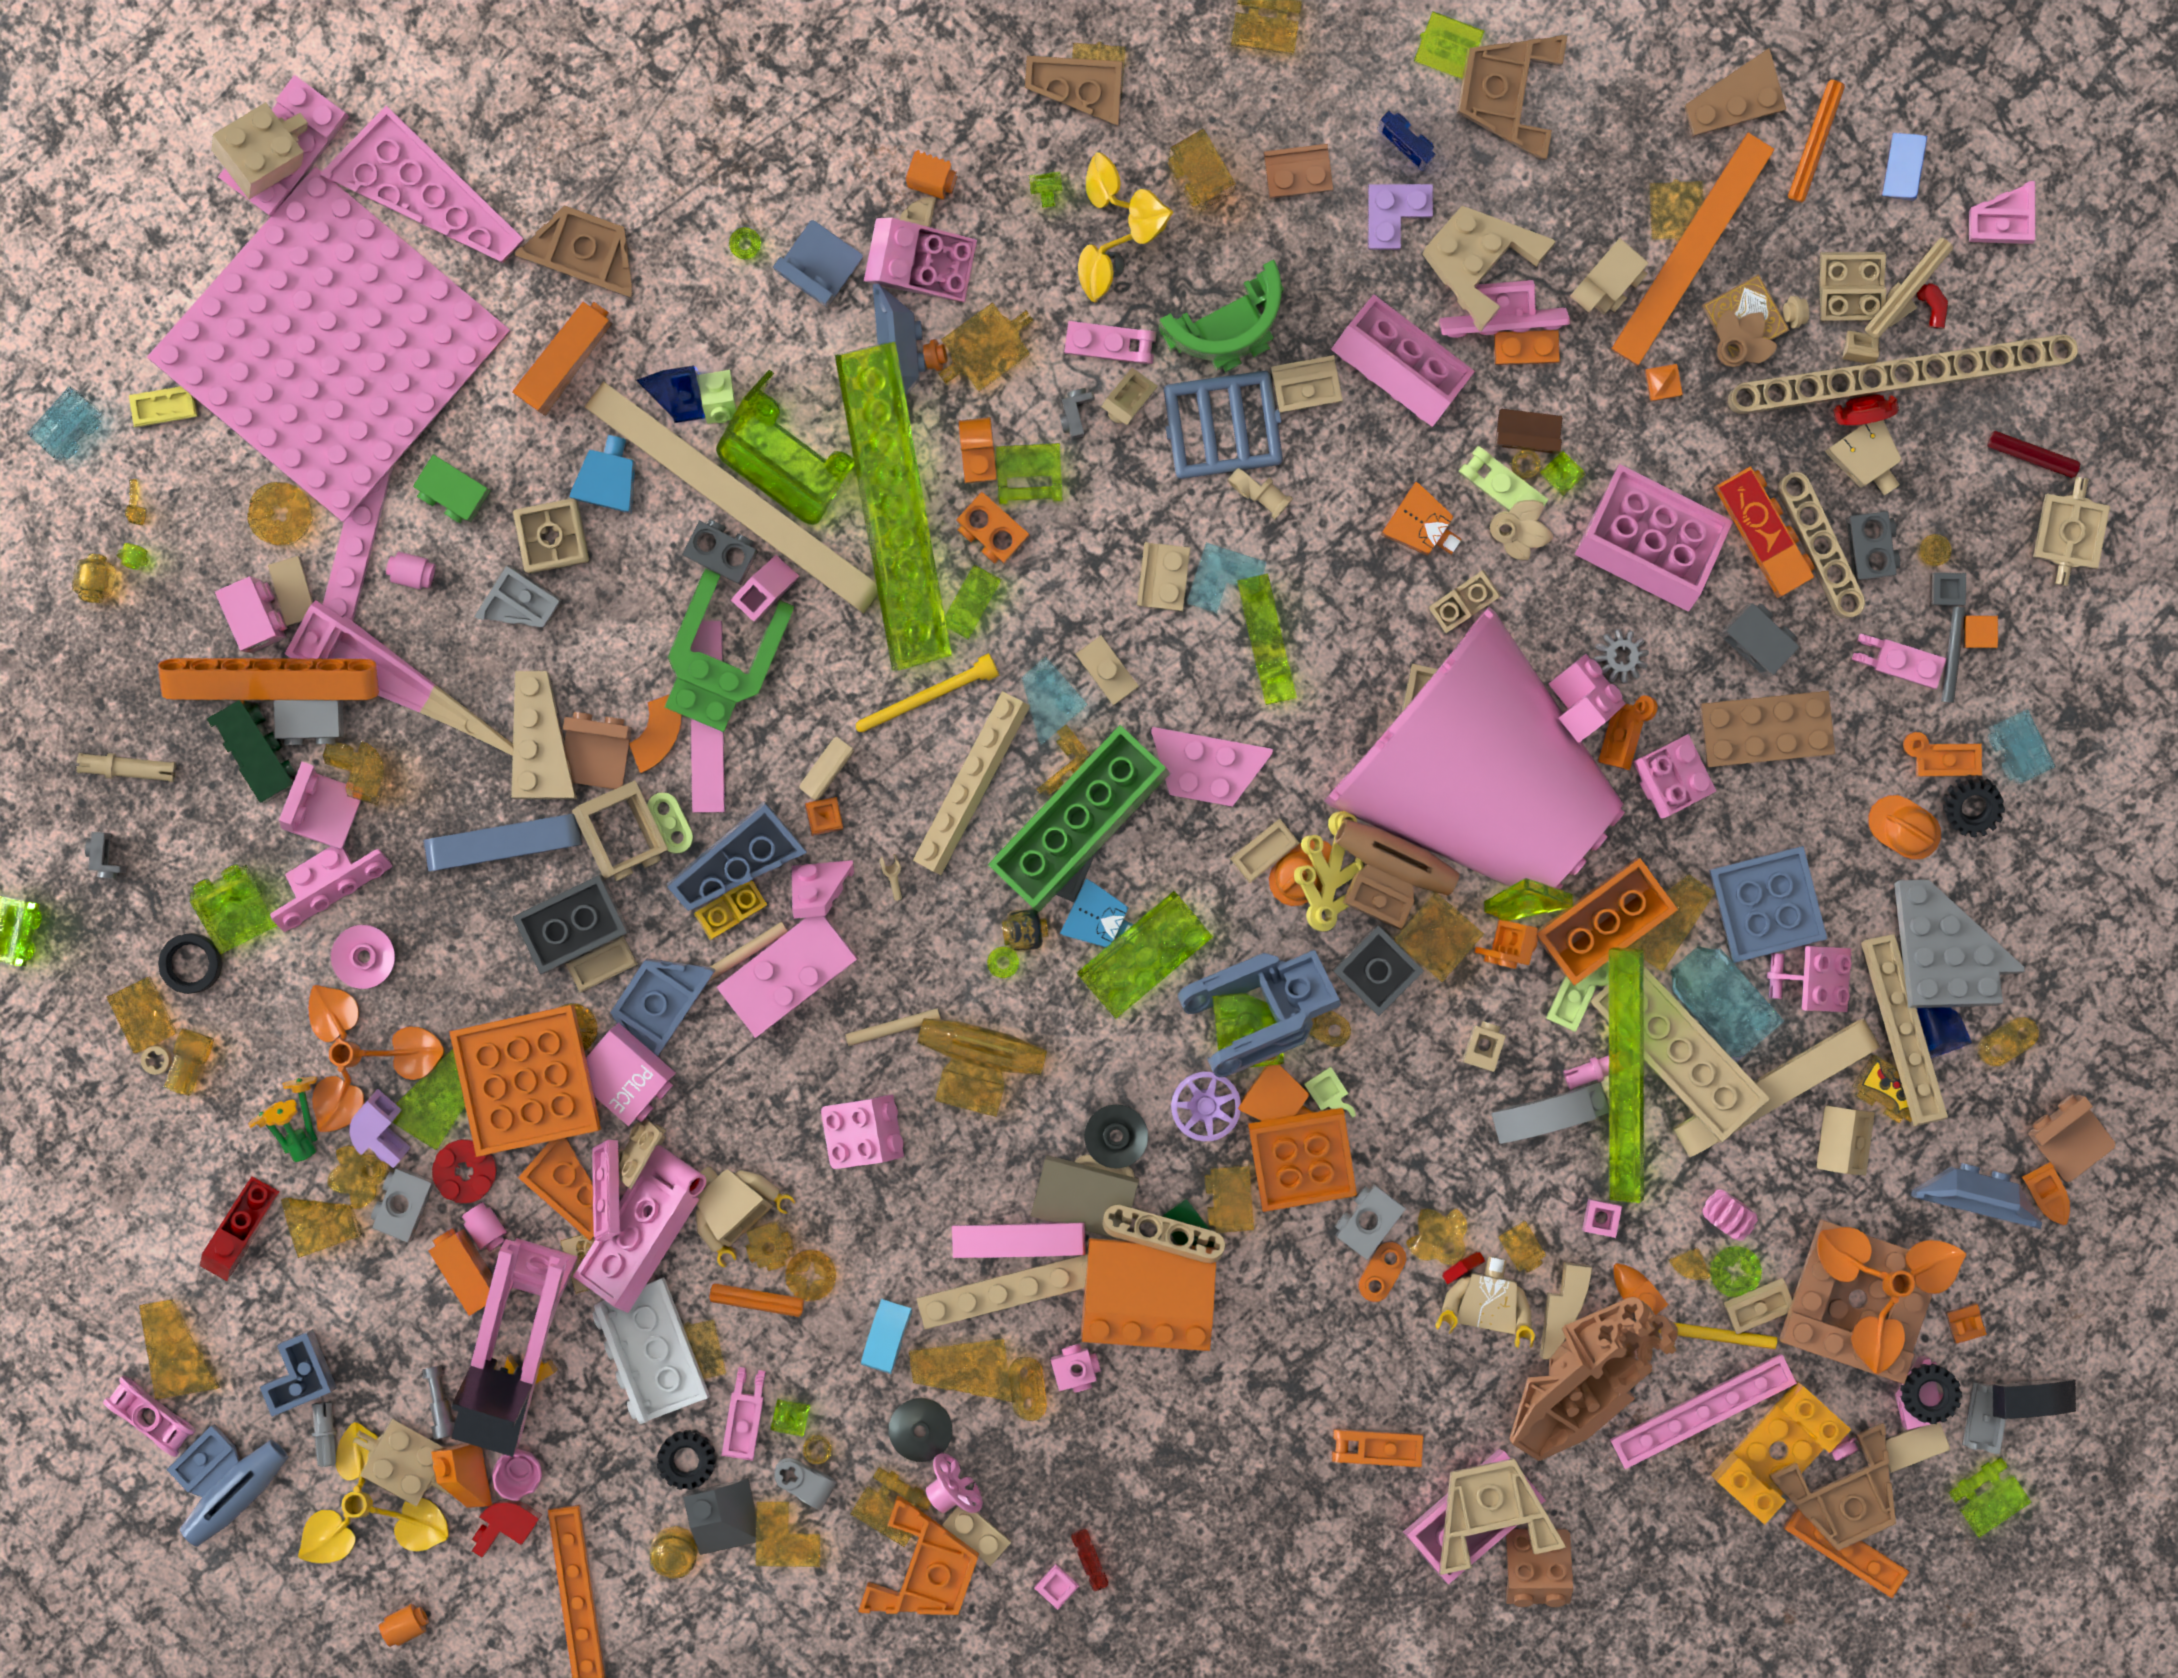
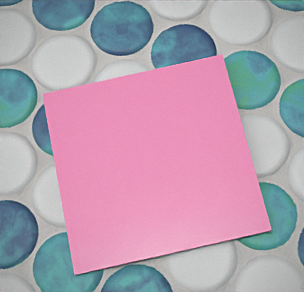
(328, 344)

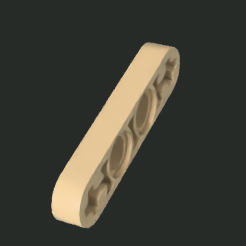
(1165, 1228)

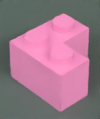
(1587, 696)

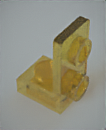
(1069, 744)

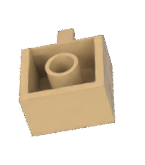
(260, 148)

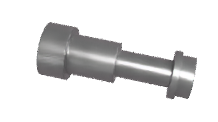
(440, 1407)

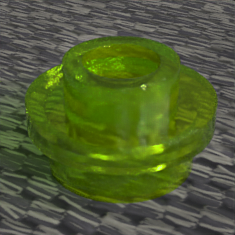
(740, 234)
(132, 556)
(1013, 962)

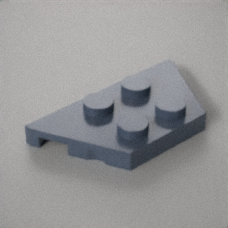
(659, 1000)

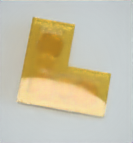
(778, 1547)

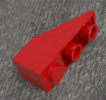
(238, 1229)

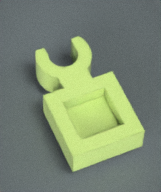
(1328, 1091)

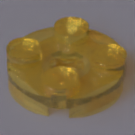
(261, 511)

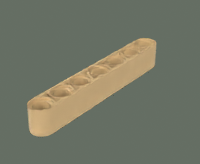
(1792, 1079)

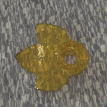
(352, 1176)
(1436, 1233)

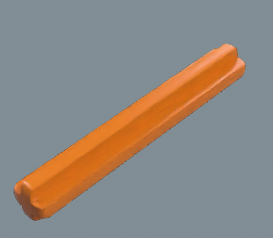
(1816, 141)

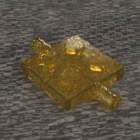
(985, 347)

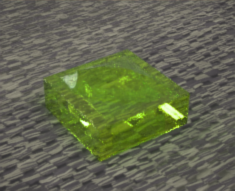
(1562, 473)
(790, 1417)

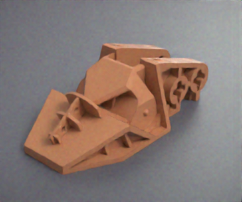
(1590, 1377)

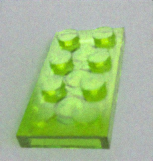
(1144, 954)

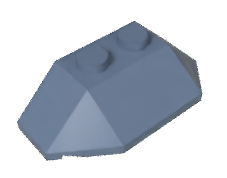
(898, 325)
(1979, 1194)

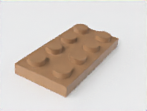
(1767, 729)

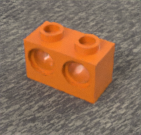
(997, 522)

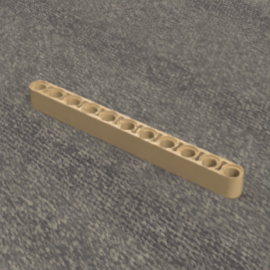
(1917, 369)
(733, 497)

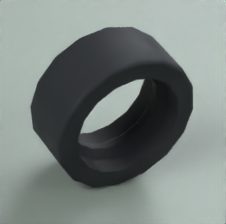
(168, 974)

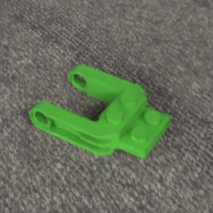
(706, 686)

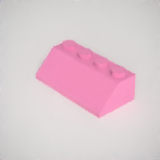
(1402, 360)

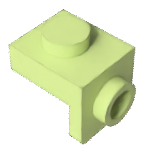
(717, 396)

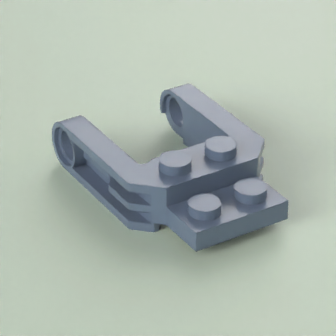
(1293, 992)

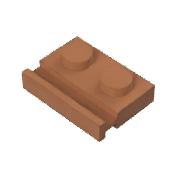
(1298, 171)

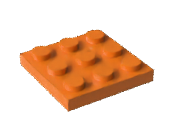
(1302, 1159)

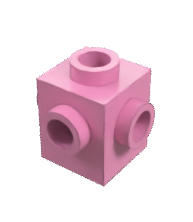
(1066, 1377)

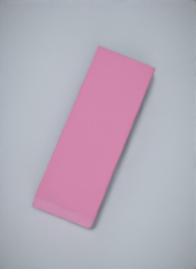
(606, 1190)

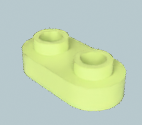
(671, 822)

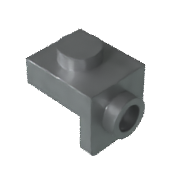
(1070, 419)
(98, 852)

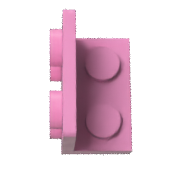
(318, 808)

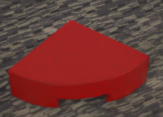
(1463, 1267)

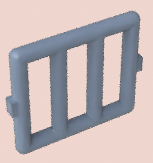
(1233, 384)

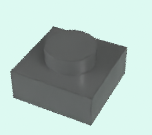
(1949, 589)

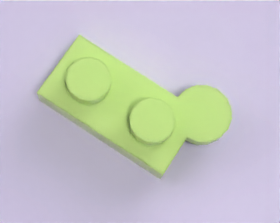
(1573, 1000)

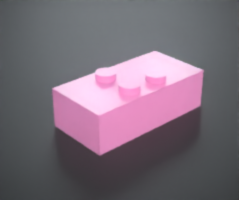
(787, 973)
(1428, 1531)

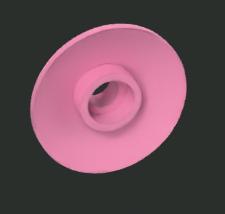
(346, 958)

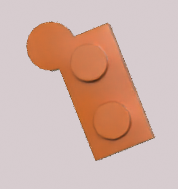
(1625, 731)
(1943, 758)

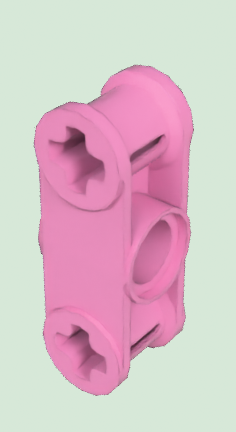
(130, 1402)

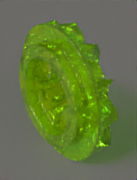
(1742, 1284)

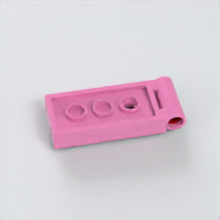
(648, 1225)

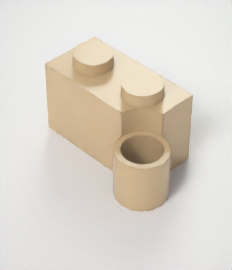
(1610, 278)

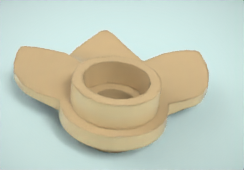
(1525, 530)

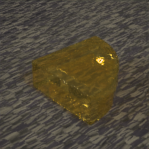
(1690, 1265)

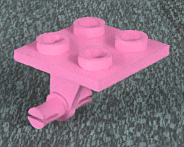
(1824, 978)

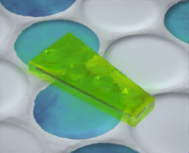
(432, 1104)

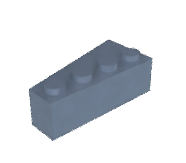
(743, 853)

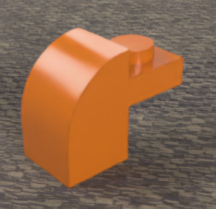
(977, 450)

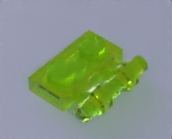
(1995, 1504)

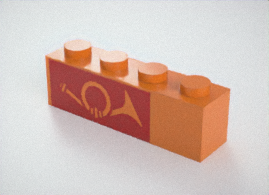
(1764, 531)

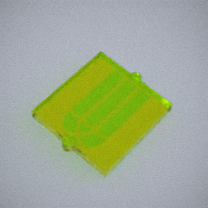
(1446, 44)

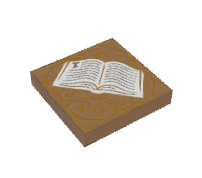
(1746, 299)

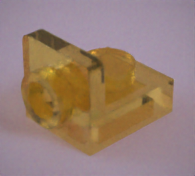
(1522, 1247)

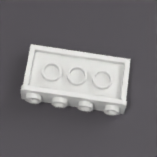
(651, 1353)

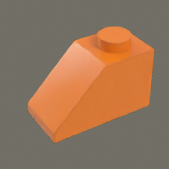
(463, 1474)

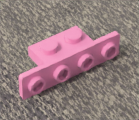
(1515, 312)
(325, 881)

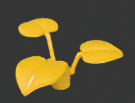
(1146, 219)
(326, 1534)

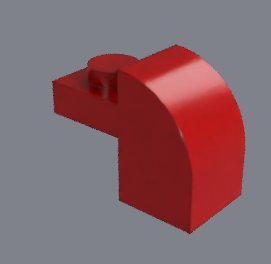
(505, 1516)

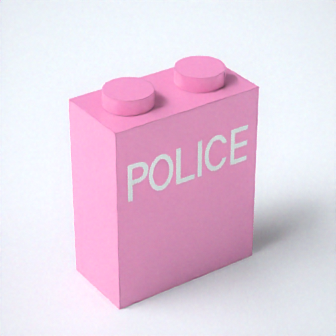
(627, 1075)

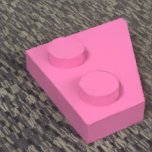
(2005, 218)
(817, 886)

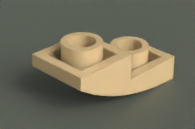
(1464, 601)

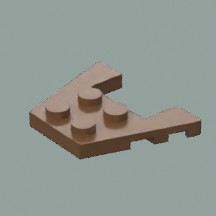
(1496, 87)
(1851, 1505)

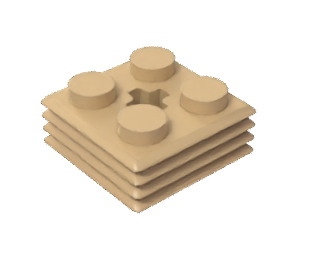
(534, 522)

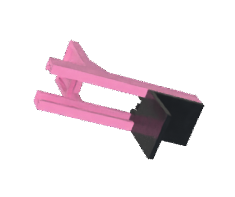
(492, 1401)

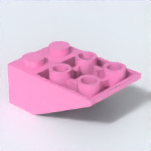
(920, 259)

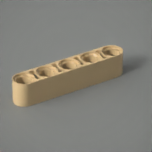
(1807, 536)

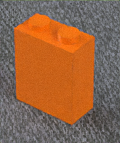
(463, 1269)

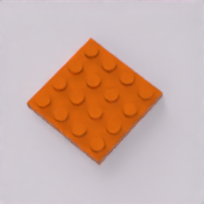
(525, 1080)

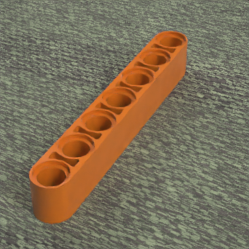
(268, 679)

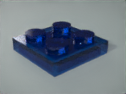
(1415, 148)

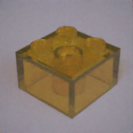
(1201, 170)
(1438, 936)

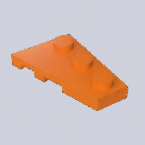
(563, 1184)

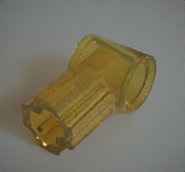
(190, 1053)

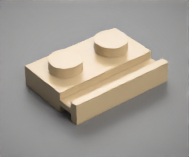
(1306, 384)
(1163, 576)

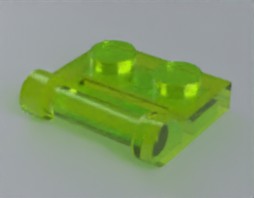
(1029, 462)

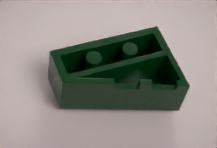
(254, 749)

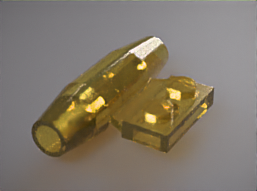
(978, 1059)

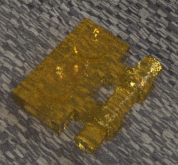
(1266, 32)
(875, 1507)

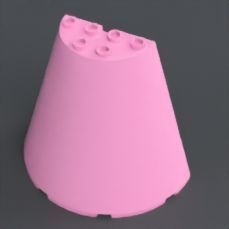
(1485, 770)

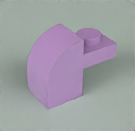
(371, 1129)

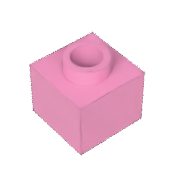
(1609, 1226)

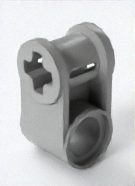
(809, 1486)

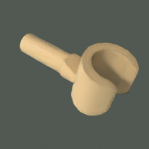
(892, 873)

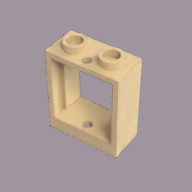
(644, 819)

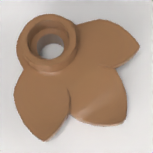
(1746, 336)

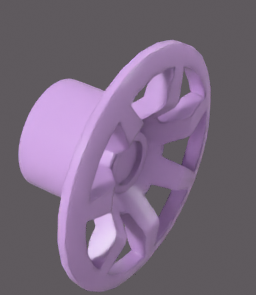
(1205, 1106)

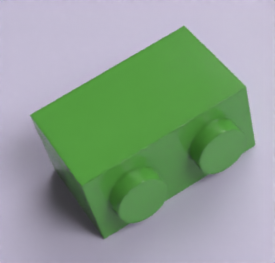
(450, 488)

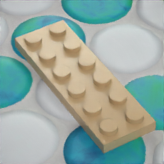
(1692, 1062)

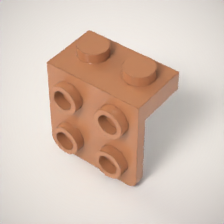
(596, 750)
(2071, 1137)
(1538, 1577)

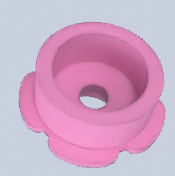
(1844, 1448)

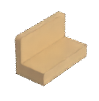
(1845, 1140)

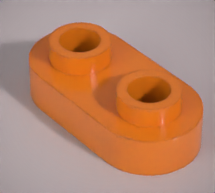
(1381, 1271)

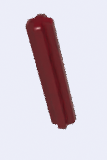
(2034, 454)

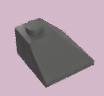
(721, 1516)

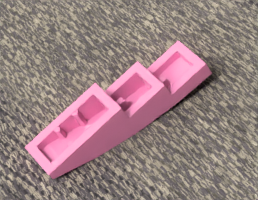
(1018, 1240)

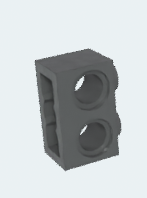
(1862, 546)
(717, 558)

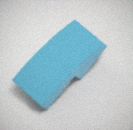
(886, 1336)

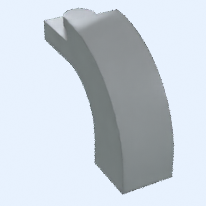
(1550, 1113)

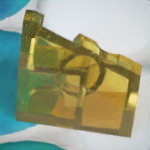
(319, 1224)

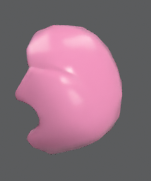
(516, 1475)

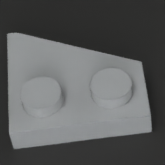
(518, 600)

